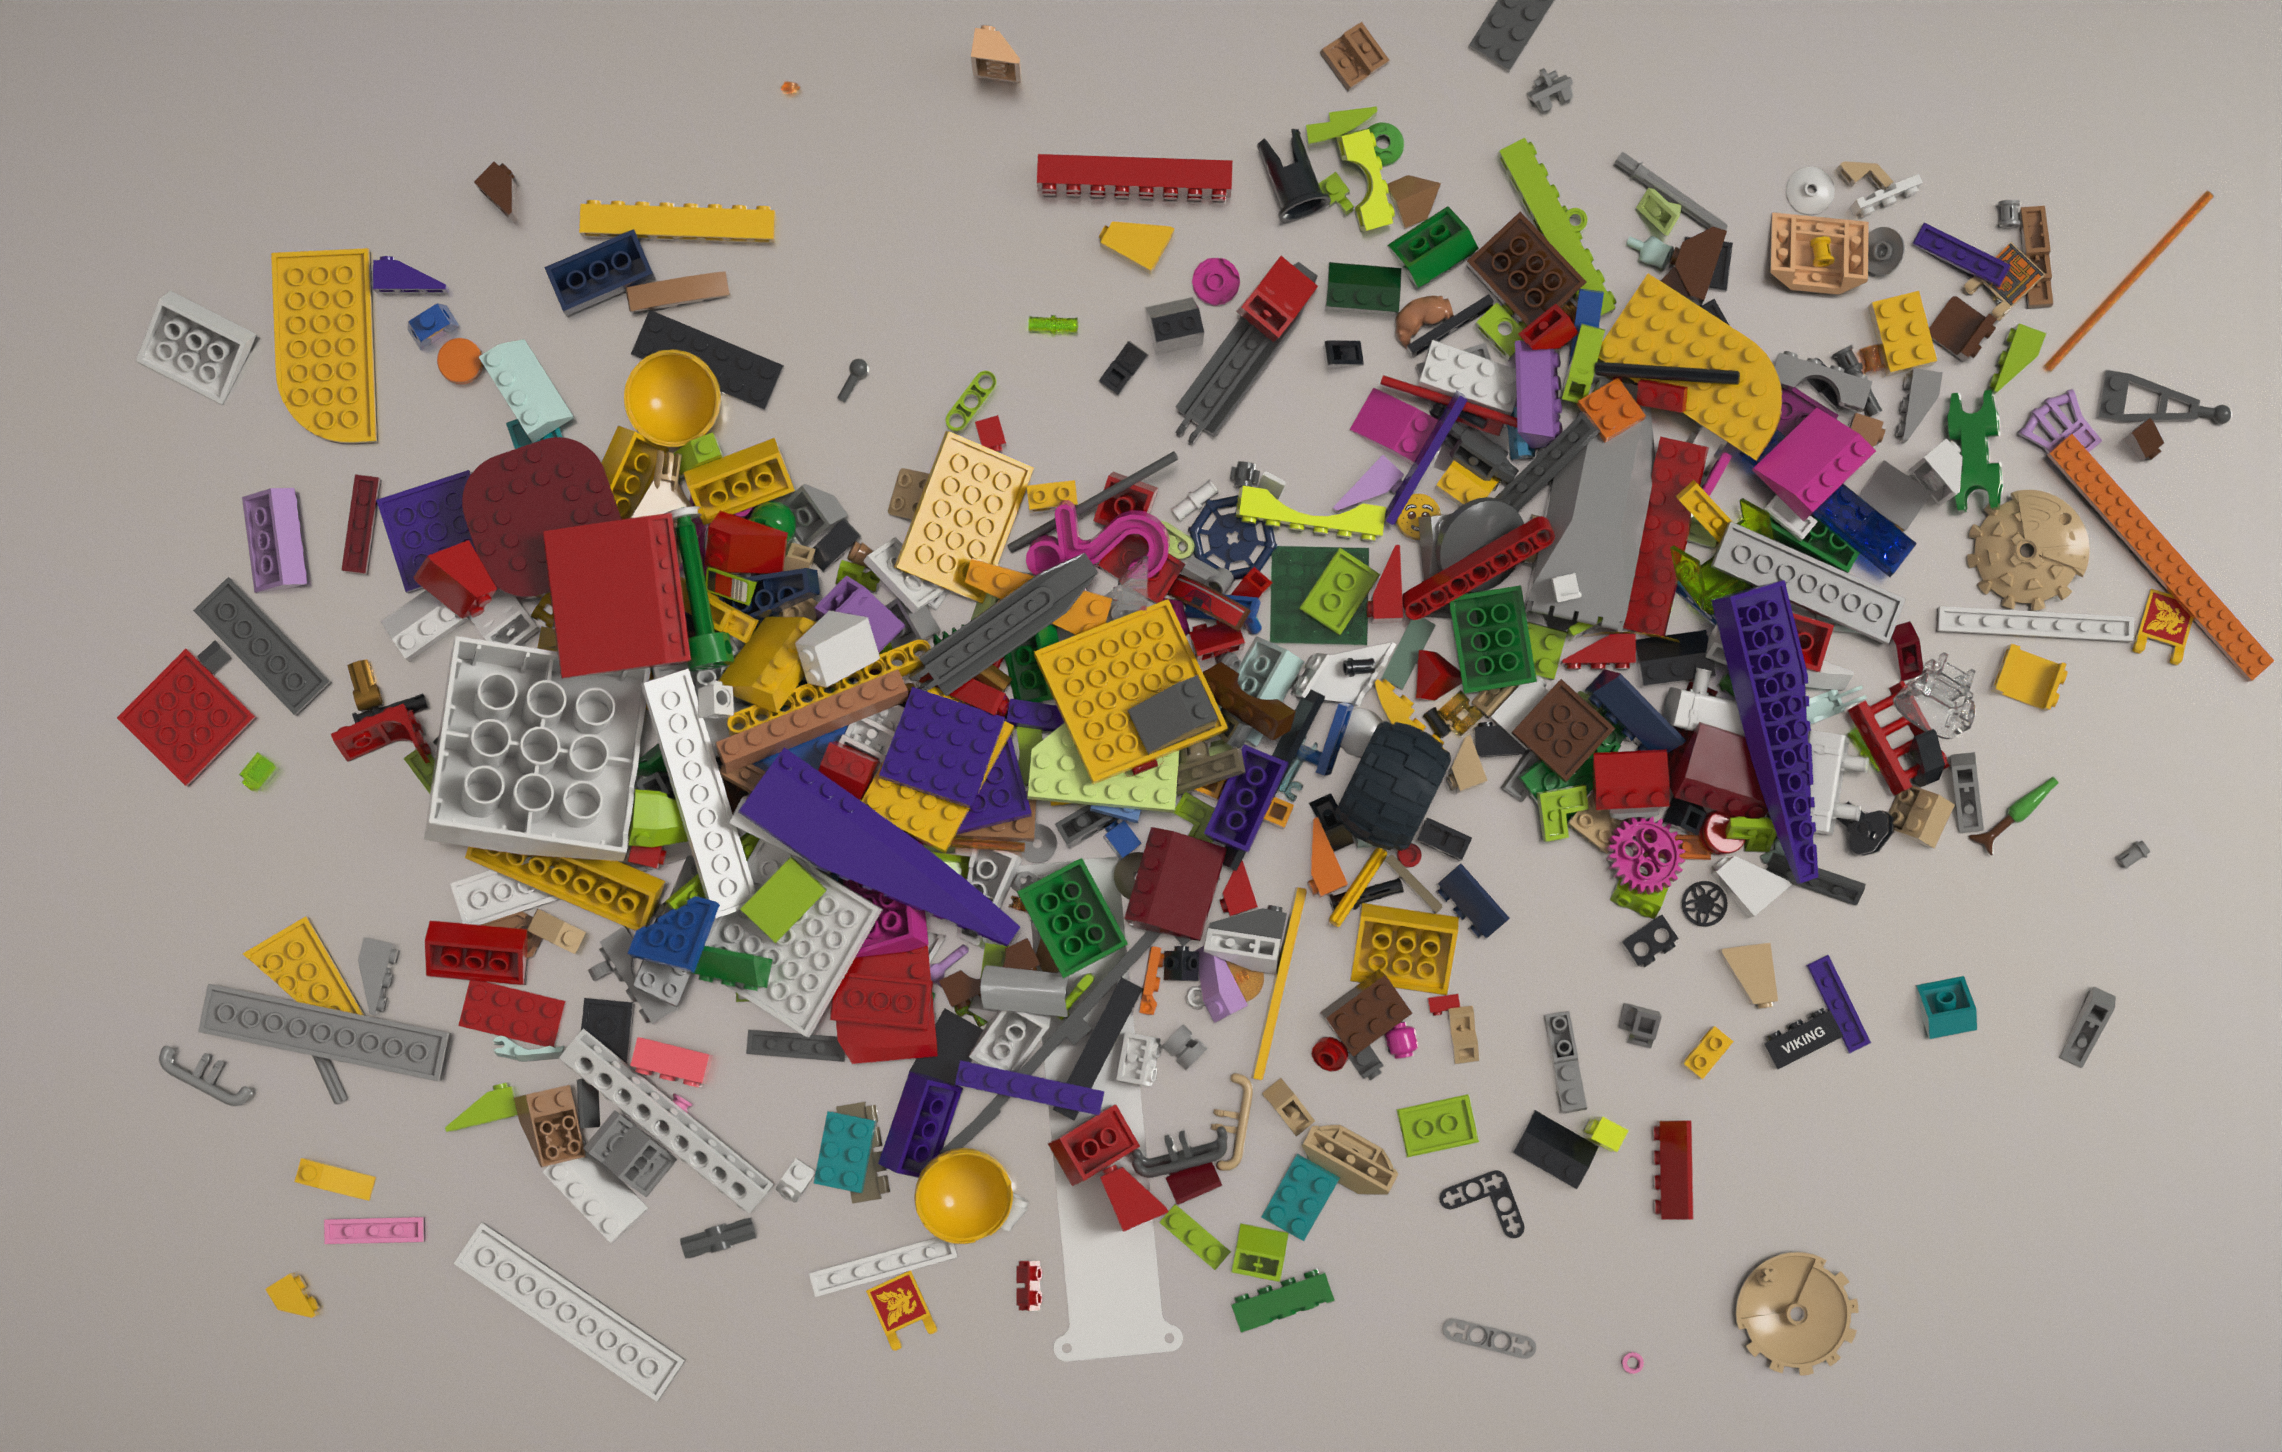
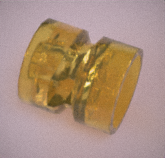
(1454, 707)

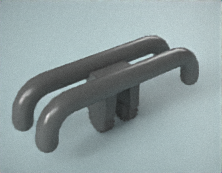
(1181, 1159)

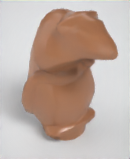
(1420, 311)

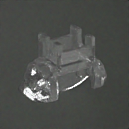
(1931, 698)

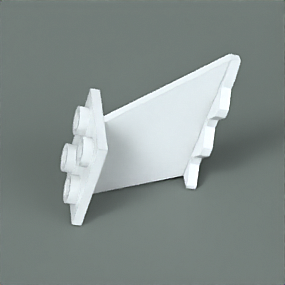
(1326, 674)

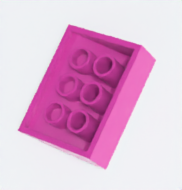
(1813, 462)
(896, 928)

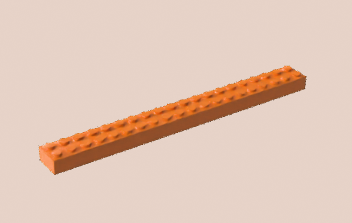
(2160, 557)

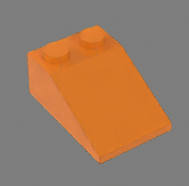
(1324, 868)

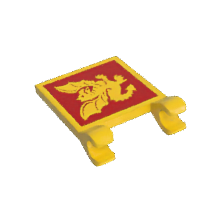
(2164, 622)
(900, 1305)

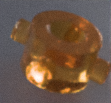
(790, 88)

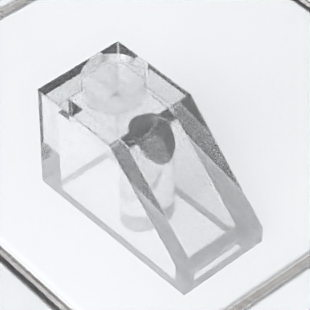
(1133, 587)

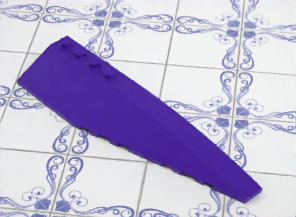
(1772, 704)
(861, 845)

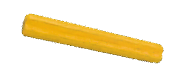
(1357, 887)

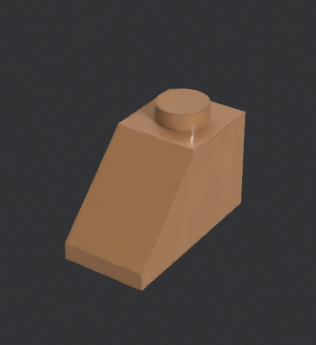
(1868, 428)

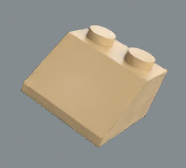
(1466, 768)

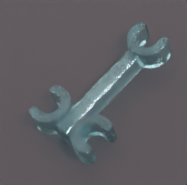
(1287, 783)

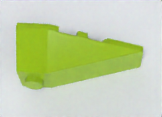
(655, 820)

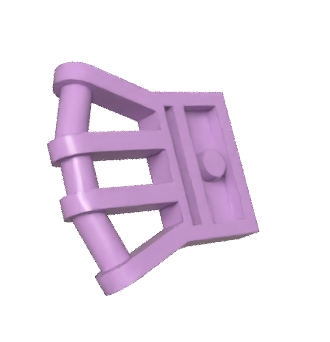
(2080, 428)

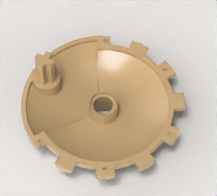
(2058, 545)
(1792, 1282)

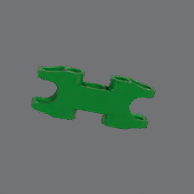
(1973, 432)

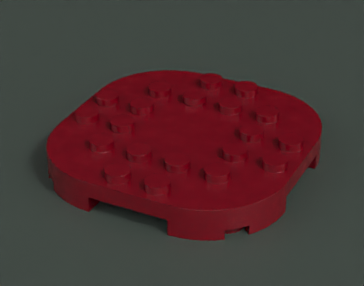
(530, 492)

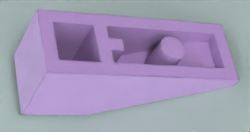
(1373, 484)
(1218, 987)

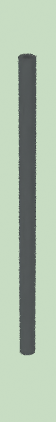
(1097, 499)

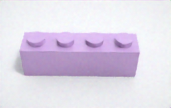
(274, 539)

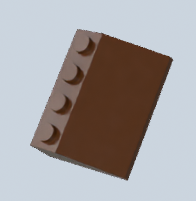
(1525, 270)

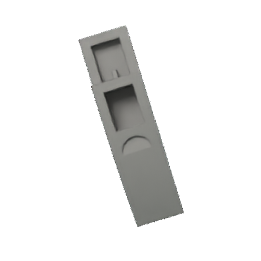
(1565, 1062)

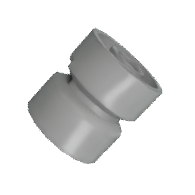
(1184, 1047)

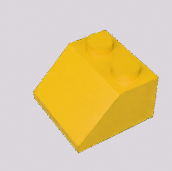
(1463, 485)

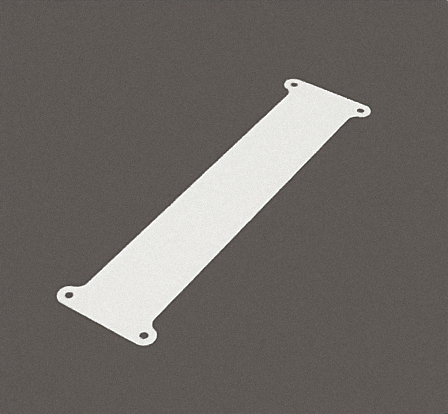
(1106, 1270)

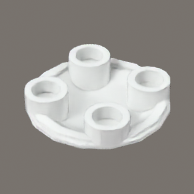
(1359, 731)

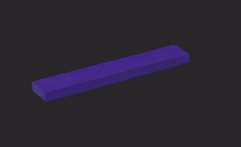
(1425, 457)

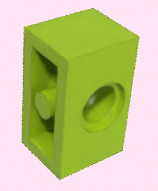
(1489, 324)

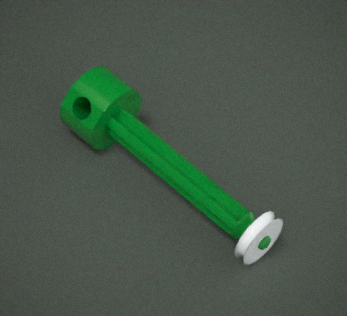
(707, 648)

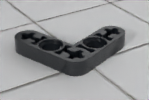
(1494, 1194)

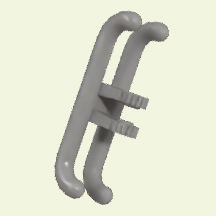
(195, 1081)

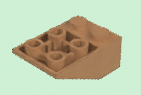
(551, 1125)

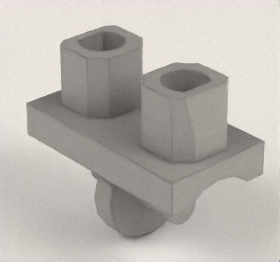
(1561, 86)

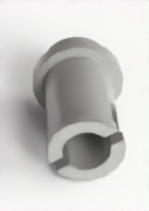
(2134, 854)

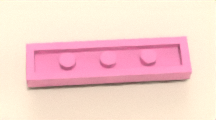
(373, 1230)

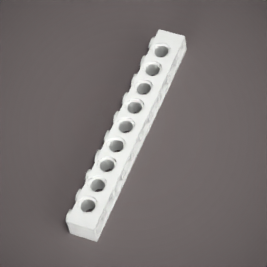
(662, 1108)

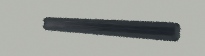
(1667, 373)

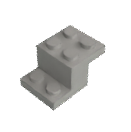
(629, 1153)

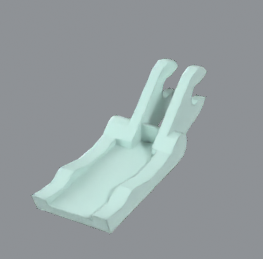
(1829, 704)
(518, 1053)

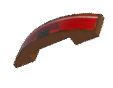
(1209, 602)

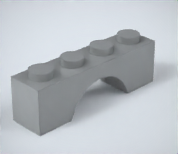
(1850, 389)
(616, 948)

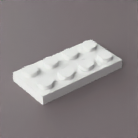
(1476, 377)

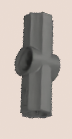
(718, 1238)

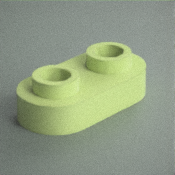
(1177, 536)

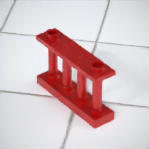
(1879, 747)

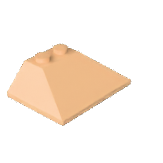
(1793, 256)

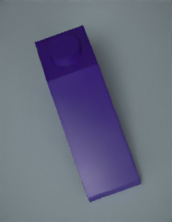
(397, 277)

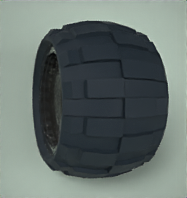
(1393, 786)

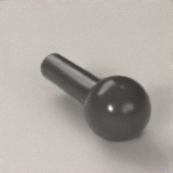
(858, 369)

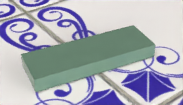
(1407, 652)

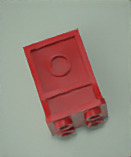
(380, 730)

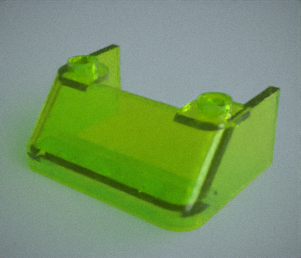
(1708, 583)

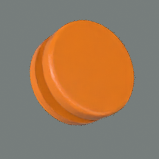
(460, 361)

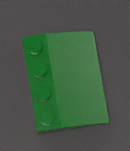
(1492, 639)
(1072, 918)

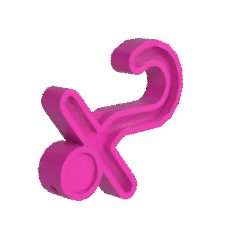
(1050, 551)

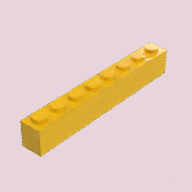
(678, 222)

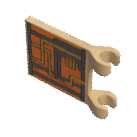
(2017, 283)

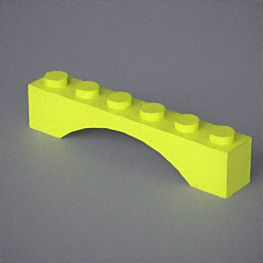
(1261, 505)

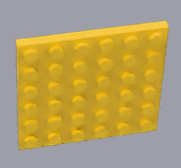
(1111, 671)

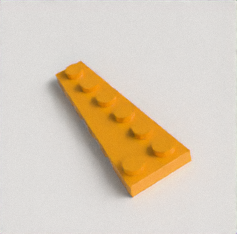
(1085, 614)

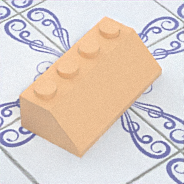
(994, 56)

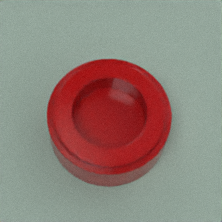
(1410, 857)

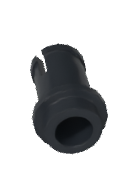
(1360, 666)
(1437, 723)

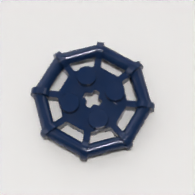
(1219, 541)

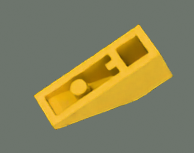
(335, 1179)

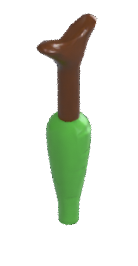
(2016, 813)

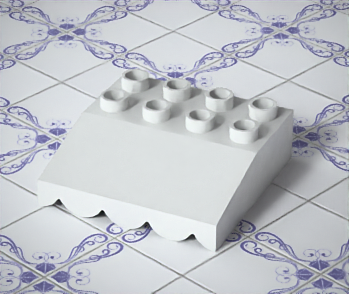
(535, 756)

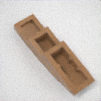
(2037, 248)
(677, 291)

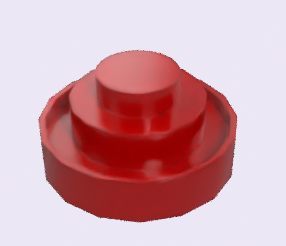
(1330, 1054)

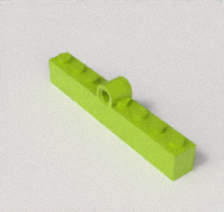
(1551, 217)

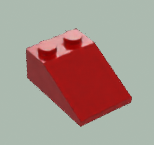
(744, 546)
(1386, 601)
(1215, 640)
(849, 768)
(1093, 1145)

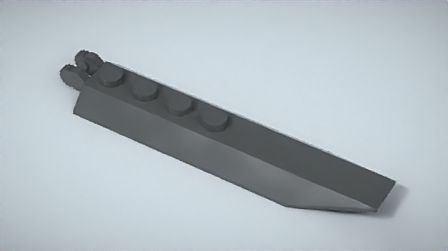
(1230, 374)
(1005, 625)

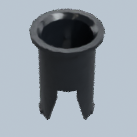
(1295, 183)

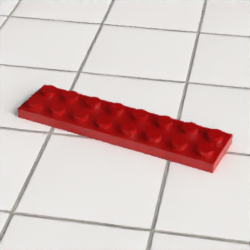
(1665, 525)

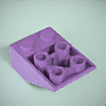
(855, 599)

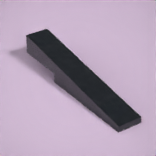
(1103, 1038)

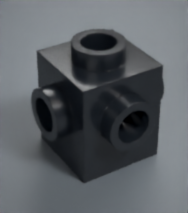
(1181, 964)

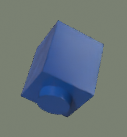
(1121, 839)

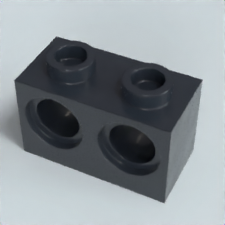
(1444, 839)
(1646, 936)

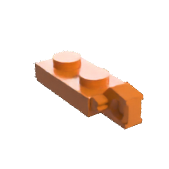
(1151, 982)

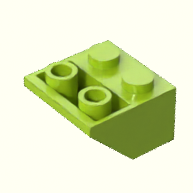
(1259, 1252)

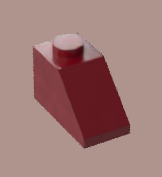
(1906, 651)

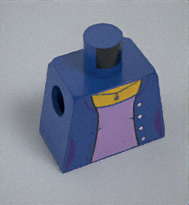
(431, 325)

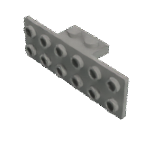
(661, 980)

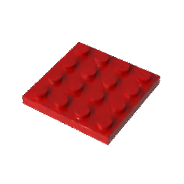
(186, 717)

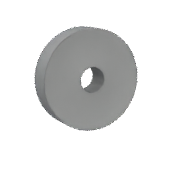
(1048, 847)

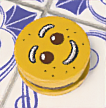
(1417, 506)

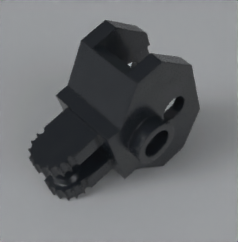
(1864, 831)

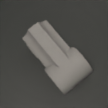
(1217, 579)

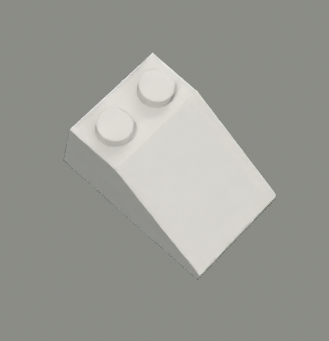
(1009, 1039)

